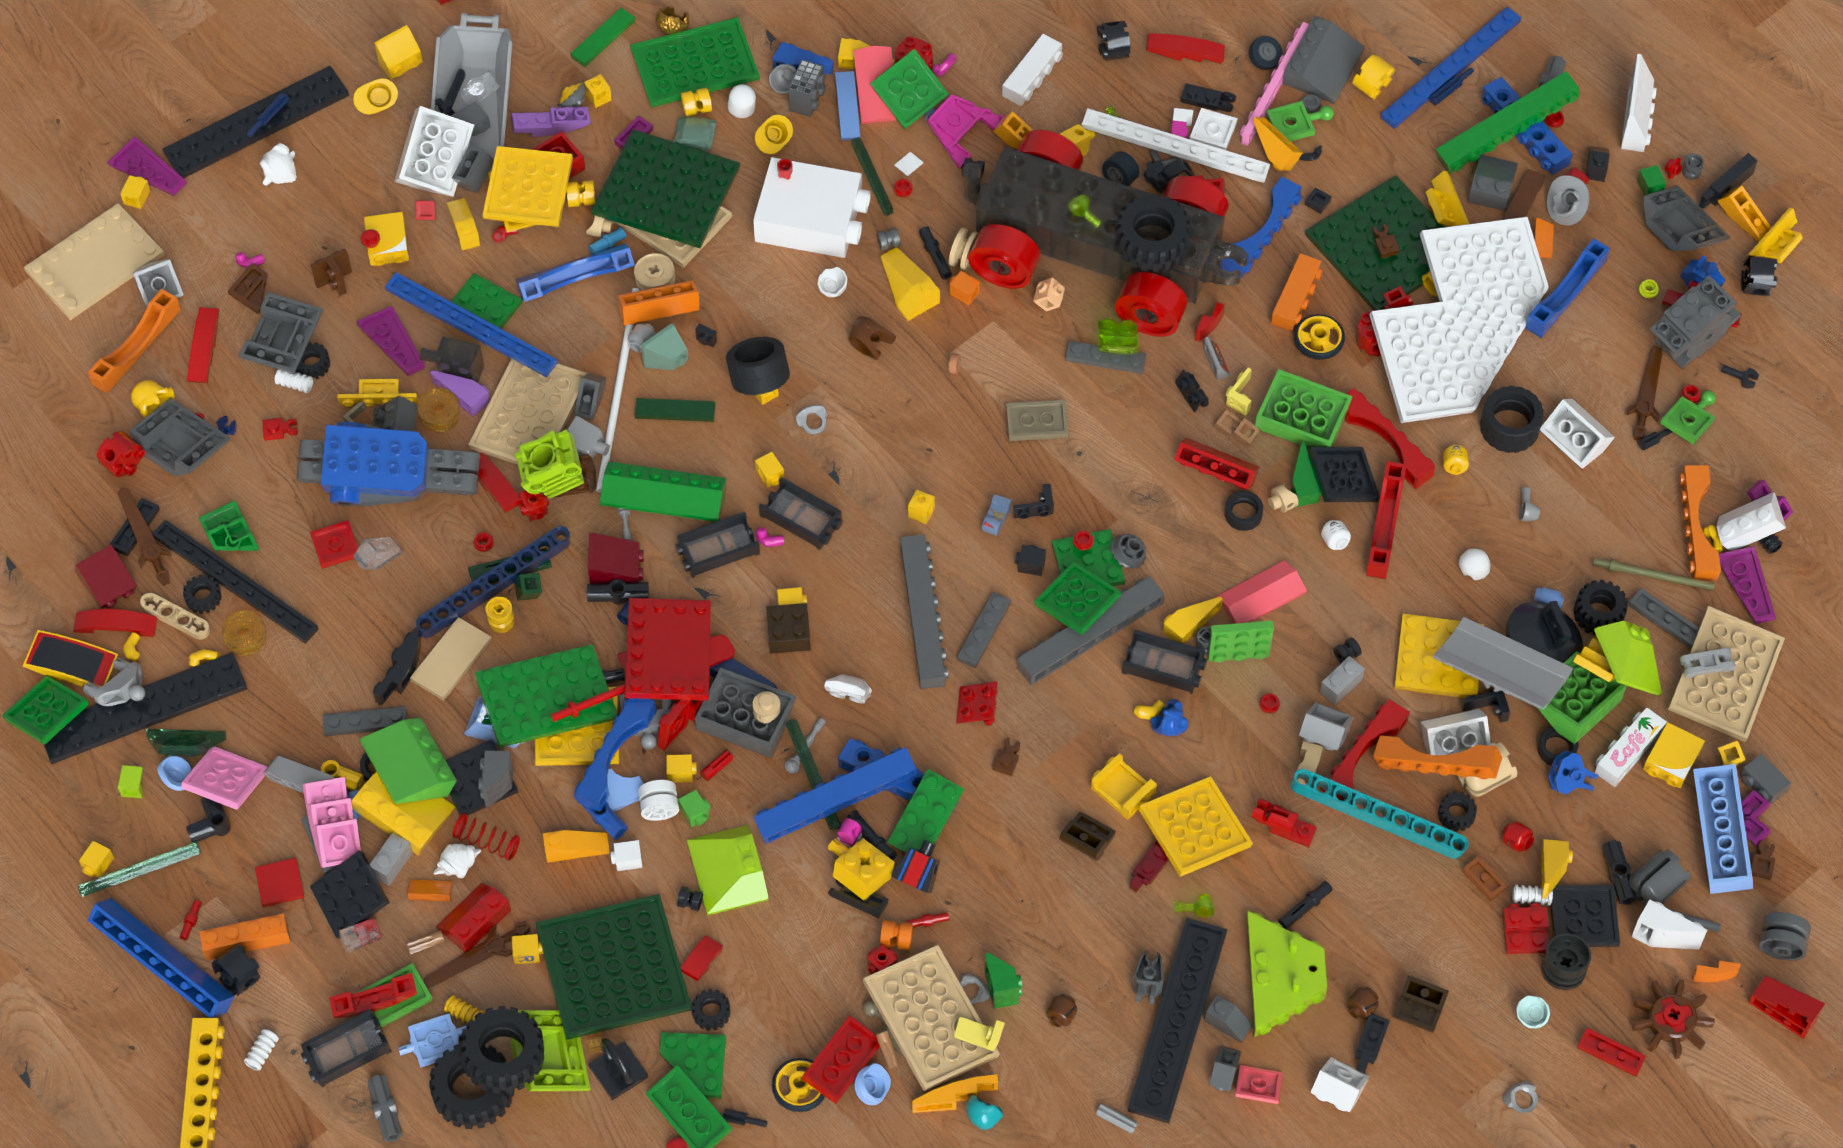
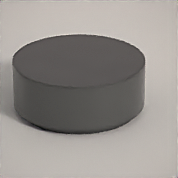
(1311, 103)

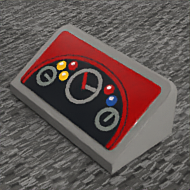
(1215, 359)

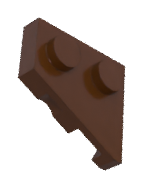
(250, 288)

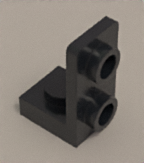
(1042, 508)
(1496, 699)

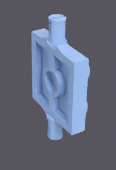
(431, 1039)

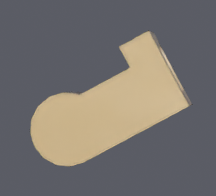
(1312, 755)

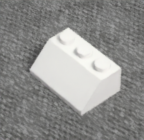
(1576, 432)
(1750, 522)
(1455, 732)

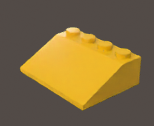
(411, 820)

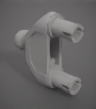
(121, 687)
(648, 735)

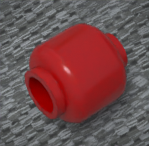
(1518, 836)

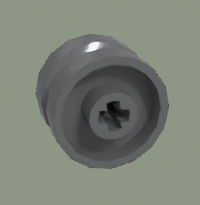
(1784, 936)

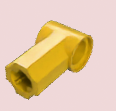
(352, 779)

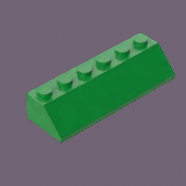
(663, 491)

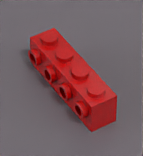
(1216, 463)

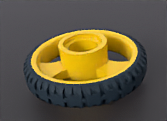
(1321, 329)
(790, 1101)

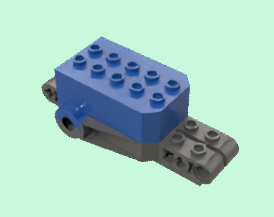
(383, 466)

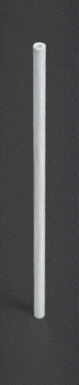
(615, 401)

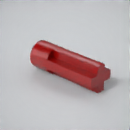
(716, 765)

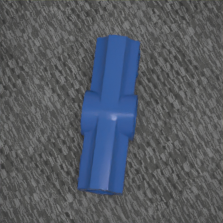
(608, 820)

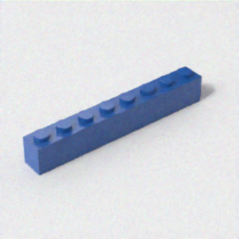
(835, 795)
(161, 958)

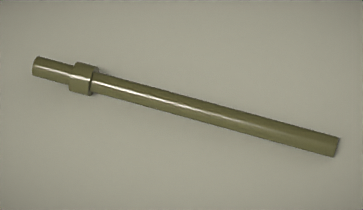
(1614, 566)

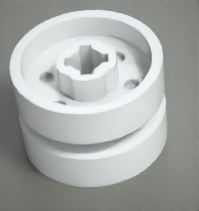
(658, 800)

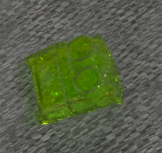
(1117, 337)

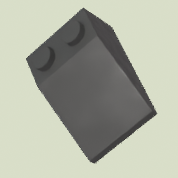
(1492, 182)

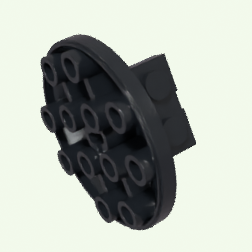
(1545, 629)

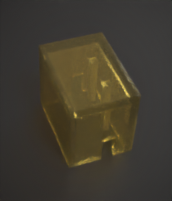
(594, 1044)

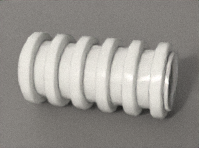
(295, 381)
(1529, 894)
(261, 1049)

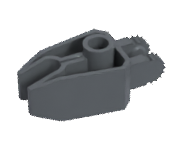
(1147, 978)

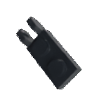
(1207, 98)

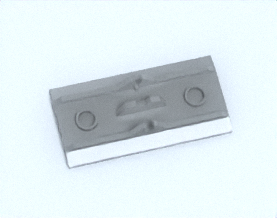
(1503, 663)

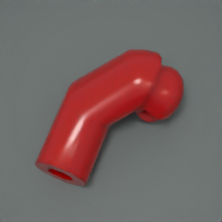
(501, 234)

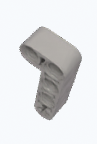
(293, 774)

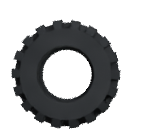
(1599, 593)

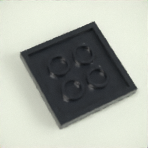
(1343, 474)
(467, 771)
(349, 893)
(1586, 912)

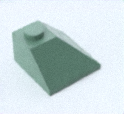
(664, 350)

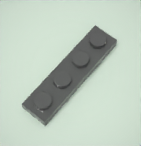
(1090, 355)
(1664, 617)
(984, 630)
(362, 721)

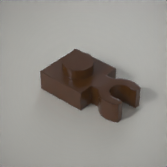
(1385, 243)
(1007, 760)
(1762, 863)

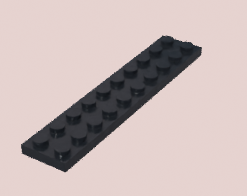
(230, 133)
(161, 702)
(1177, 1020)

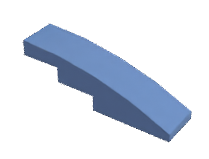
(847, 105)

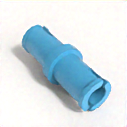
(607, 241)

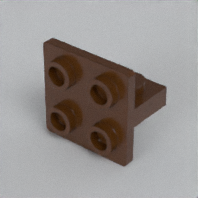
(331, 271)

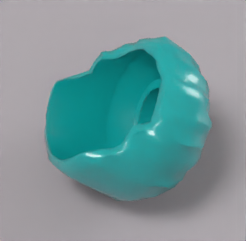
(981, 1114)

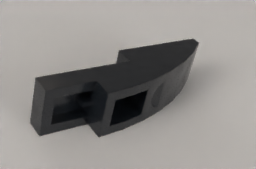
(404, 665)

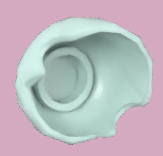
(1533, 1011)

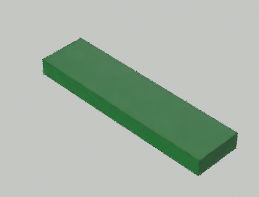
(603, 37)

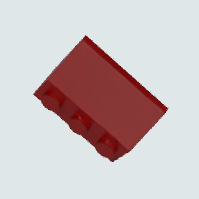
(474, 917)

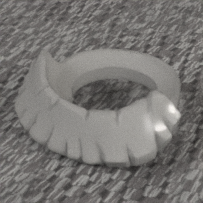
(802, 416)
(983, 993)
(1525, 1086)

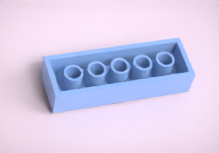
(1723, 829)

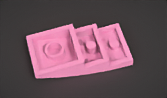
(331, 821)

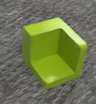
(130, 782)

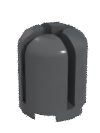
(1659, 878)

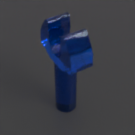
(231, 429)

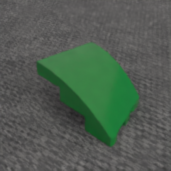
(228, 529)

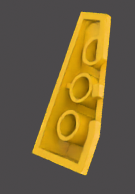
(910, 286)

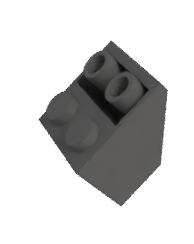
(396, 415)
(496, 775)

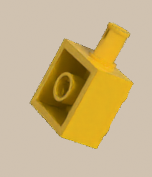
(861, 867)

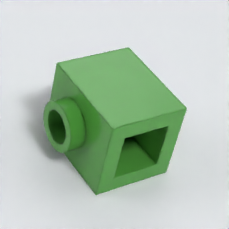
(694, 808)

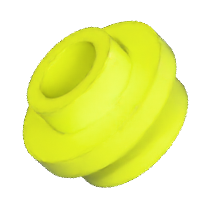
(1648, 284)

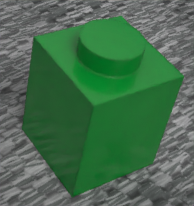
(1651, 180)

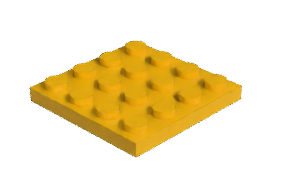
(527, 186)
(1415, 662)
(574, 746)
(1195, 826)

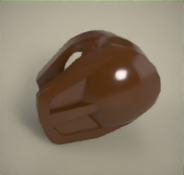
(866, 331)

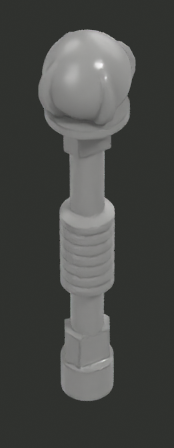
(624, 516)
(793, 764)

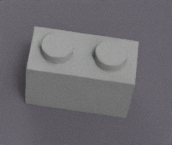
(1342, 680)
(391, 859)

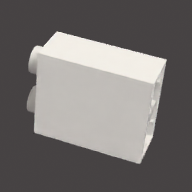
(811, 209)

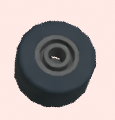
(1121, 168)

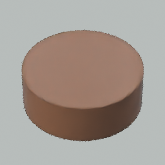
(954, 363)

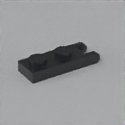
(873, 905)

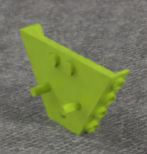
(1281, 972)

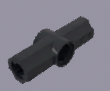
(605, 591)
(1616, 861)

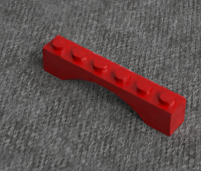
(1362, 413)
(1386, 520)
(1388, 722)

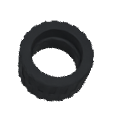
(758, 365)
(1517, 400)

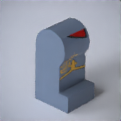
(996, 515)

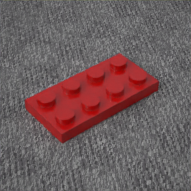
(842, 1059)

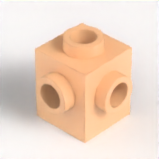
(1049, 294)

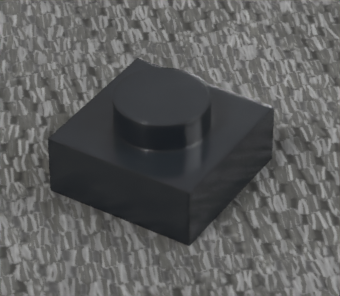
(1318, 200)
(706, 335)

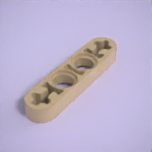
(173, 618)

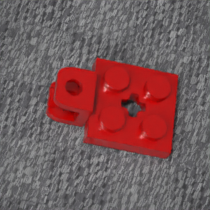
(676, 721)

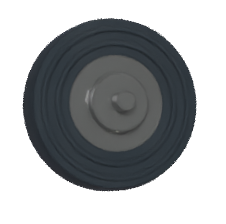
(1265, 52)

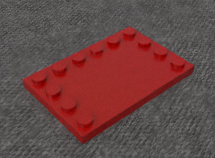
(668, 649)

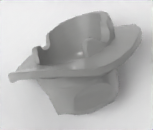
(1567, 200)

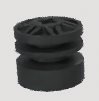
(1566, 961)

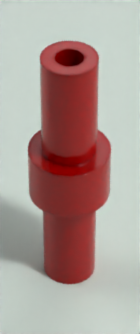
(190, 920)
(928, 920)

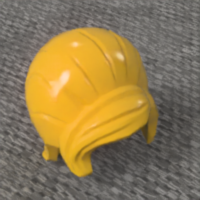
(149, 396)

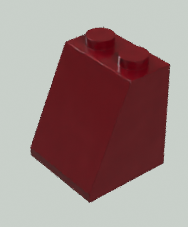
(614, 559)
(105, 577)

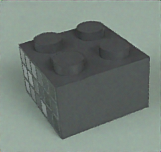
(806, 88)

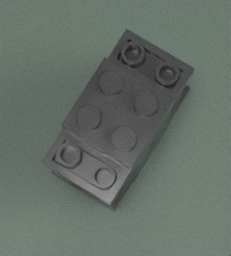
(1695, 322)

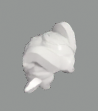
(278, 165)
(456, 860)

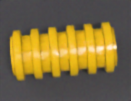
(460, 1009)

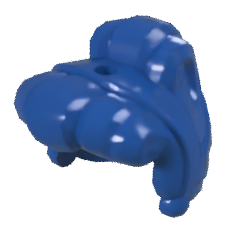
(1172, 721)

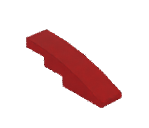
(1184, 46)
(202, 345)
(497, 485)

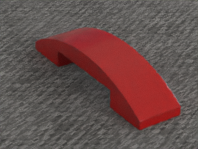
(115, 620)
(375, 998)

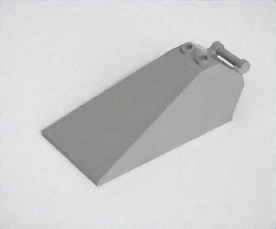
(476, 52)

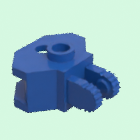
(1699, 269)
(1569, 774)

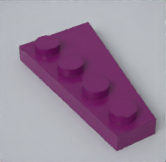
(139, 161)
(391, 337)
(1748, 582)

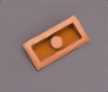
(1544, 237)
(430, 890)

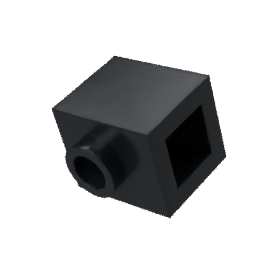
(1031, 560)

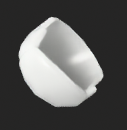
(832, 282)
(1475, 563)

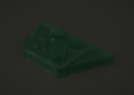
(184, 741)

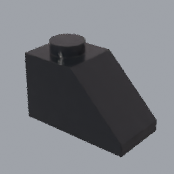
(1597, 163)

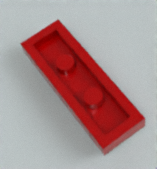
(1611, 1052)

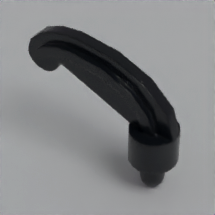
(1311, 156)

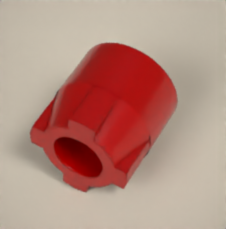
(784, 168)

